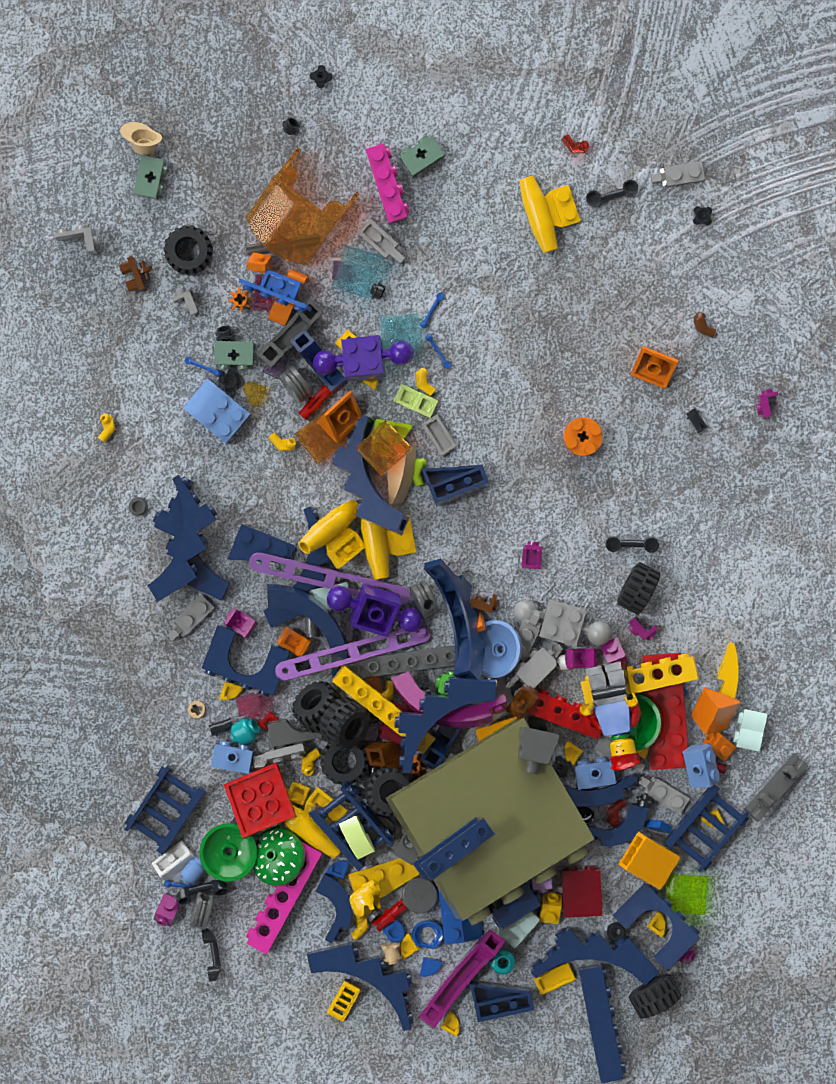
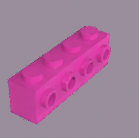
(386, 184)

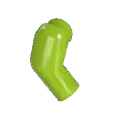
(419, 464)

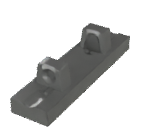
(775, 787)

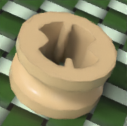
(198, 703)

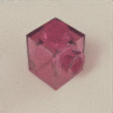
(250, 704)

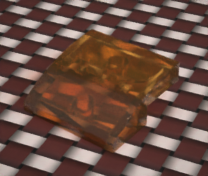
(317, 441)
(383, 448)

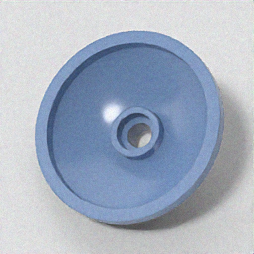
(499, 634)

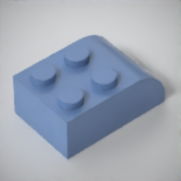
(217, 411)

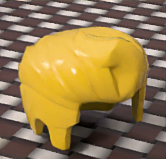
(364, 898)

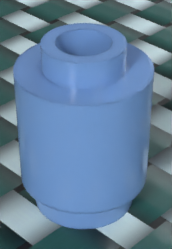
(192, 871)

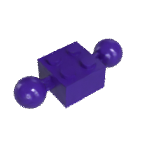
(363, 358)
(374, 610)

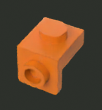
(259, 262)
(293, 642)
(721, 746)

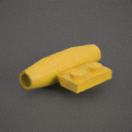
(546, 211)
(333, 532)
(381, 543)
(307, 828)

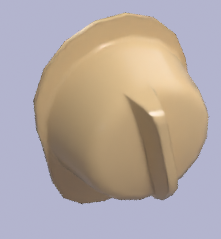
(142, 138)

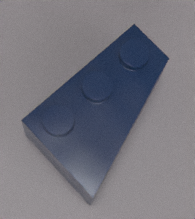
(454, 482)
(254, 541)
(499, 1000)

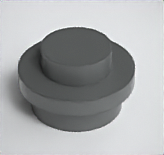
(138, 506)

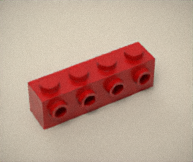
(562, 713)

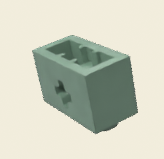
(417, 165)
(146, 168)
(245, 352)

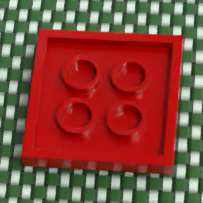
(260, 800)

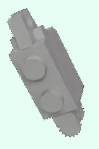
(538, 666)

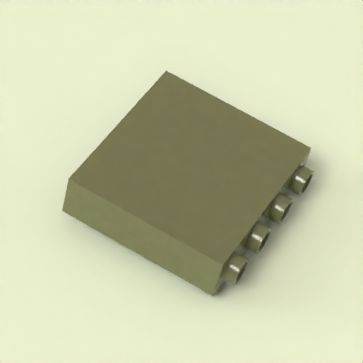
(527, 812)

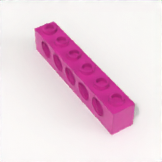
(264, 942)

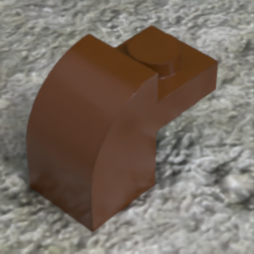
(383, 754)

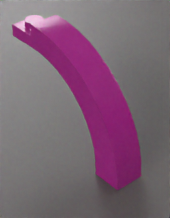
(458, 718)
(460, 976)

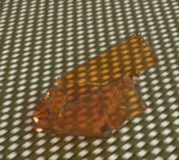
(289, 222)

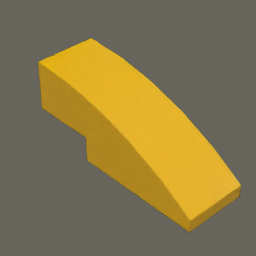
(729, 671)

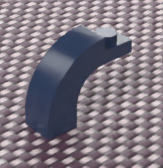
(308, 349)
(437, 750)
(625, 831)
(338, 895)

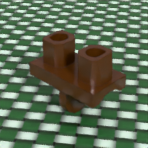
(131, 266)
(522, 702)

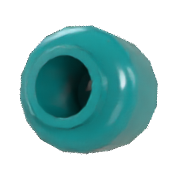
(245, 731)
(507, 966)

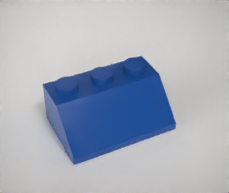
(457, 930)

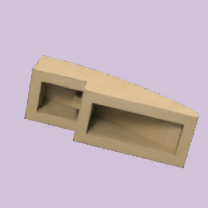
(401, 476)

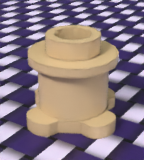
(391, 952)

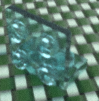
(356, 271)
(401, 328)

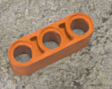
(281, 313)

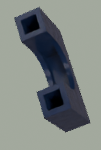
(218, 663)
(517, 909)
(682, 936)

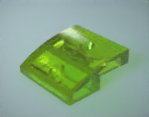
(687, 893)

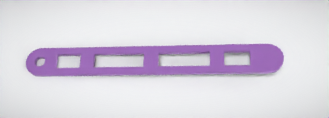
(403, 592)
(418, 637)

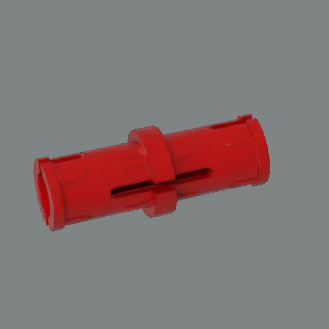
(305, 412)
(389, 915)

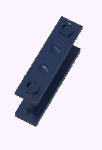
(699, 809)
(172, 825)
(333, 830)
(453, 848)

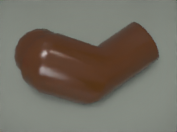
(701, 325)

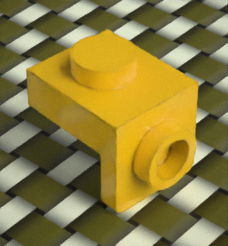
(551, 908)

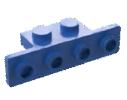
(280, 287)

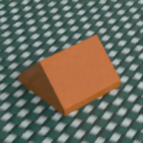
(654, 367)
(341, 417)
(714, 711)

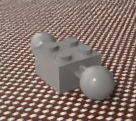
(563, 623)

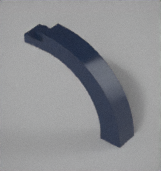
(301, 602)
(603, 795)

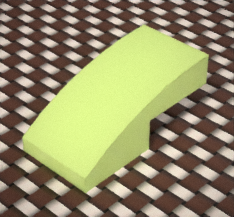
(415, 401)
(356, 837)

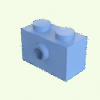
(232, 757)
(701, 766)
(594, 773)

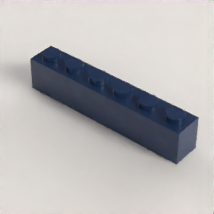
(601, 1023)

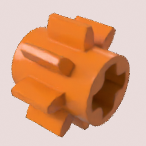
(236, 296)
(418, 766)

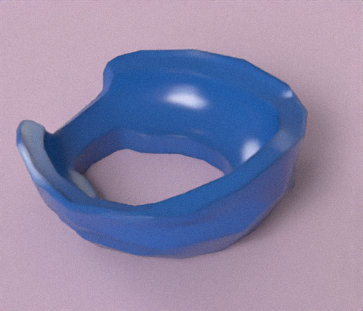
(437, 938)

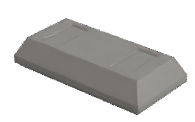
(439, 435)

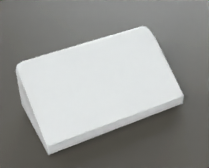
(173, 861)

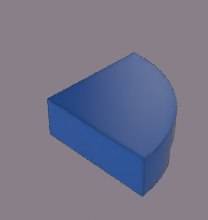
(658, 825)
(339, 868)
(429, 967)

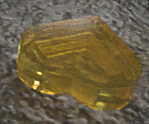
(254, 392)

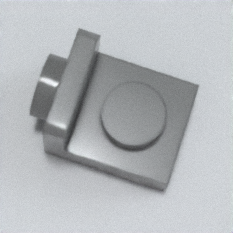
(190, 304)

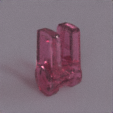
(258, 301)

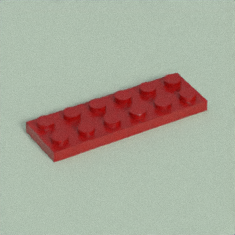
(670, 700)

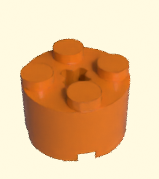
(572, 441)

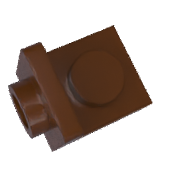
(480, 603)

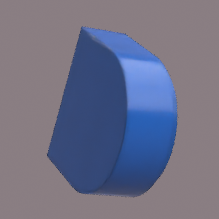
(395, 931)

